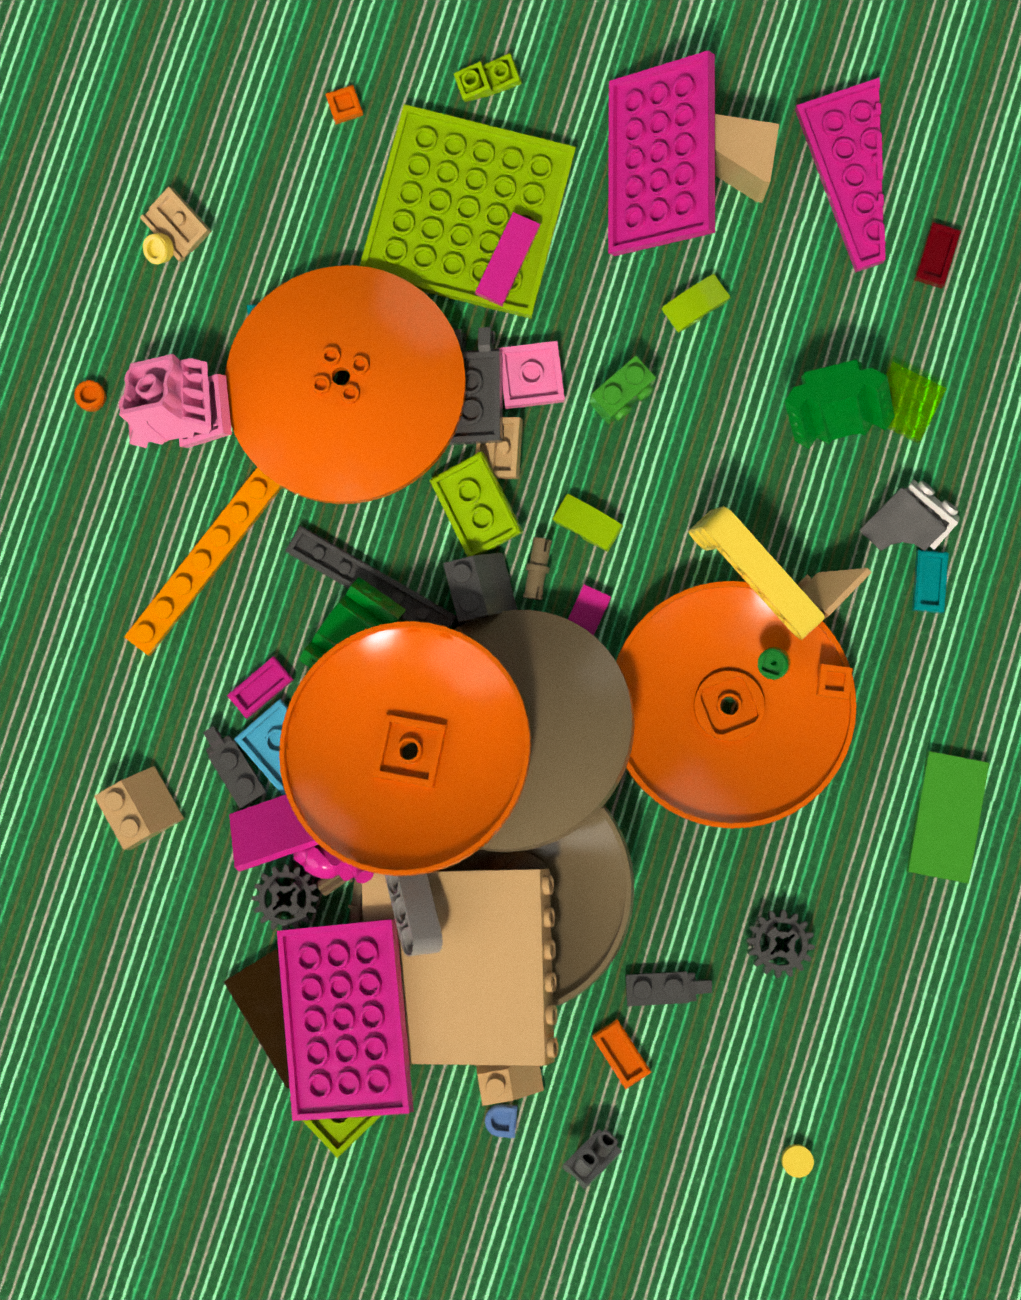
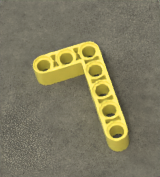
(728, 535)

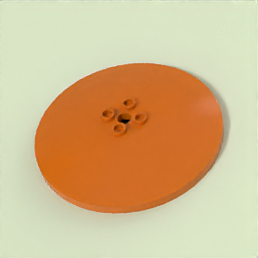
(356, 436)
(741, 765)

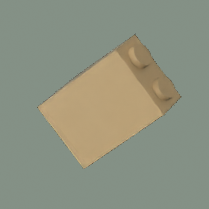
(745, 154)

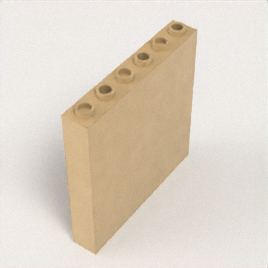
(492, 980)

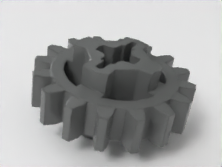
(296, 908)
(791, 934)

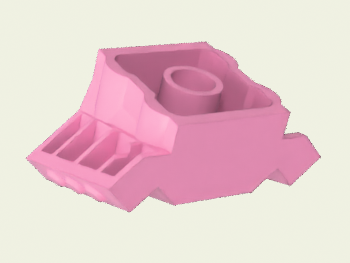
(166, 400)

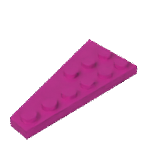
(847, 152)

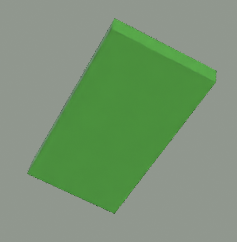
(947, 817)

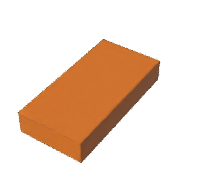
(621, 1054)

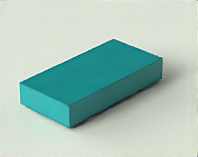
(930, 581)

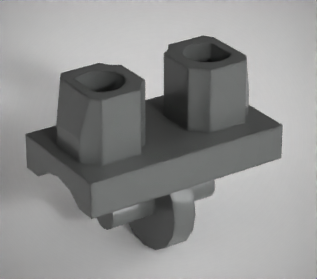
(592, 1157)

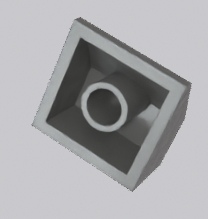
(479, 586)

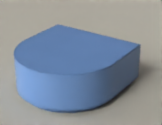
(501, 1120)

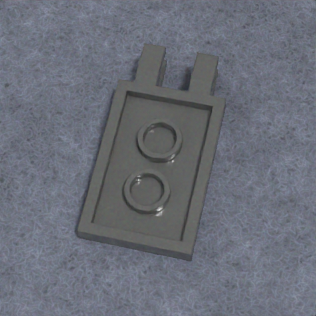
(483, 404)

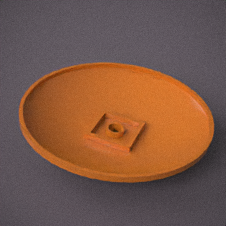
(349, 737)

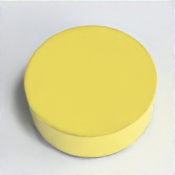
(158, 248)
(797, 1160)

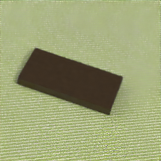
(260, 1000)

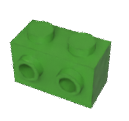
(622, 390)

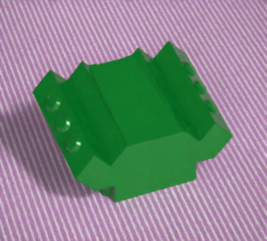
(839, 403)
(355, 612)

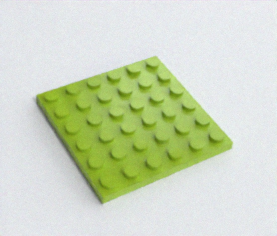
(451, 199)

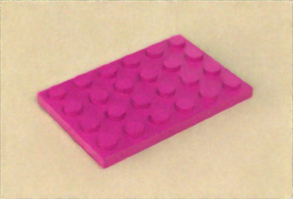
(662, 155)
(345, 1021)

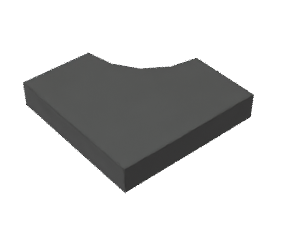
(903, 520)

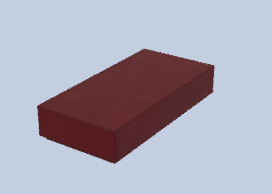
(937, 255)

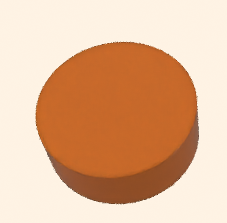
(90, 395)

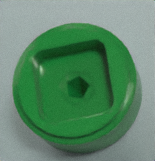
(773, 663)

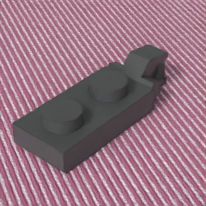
(233, 768)
(664, 988)

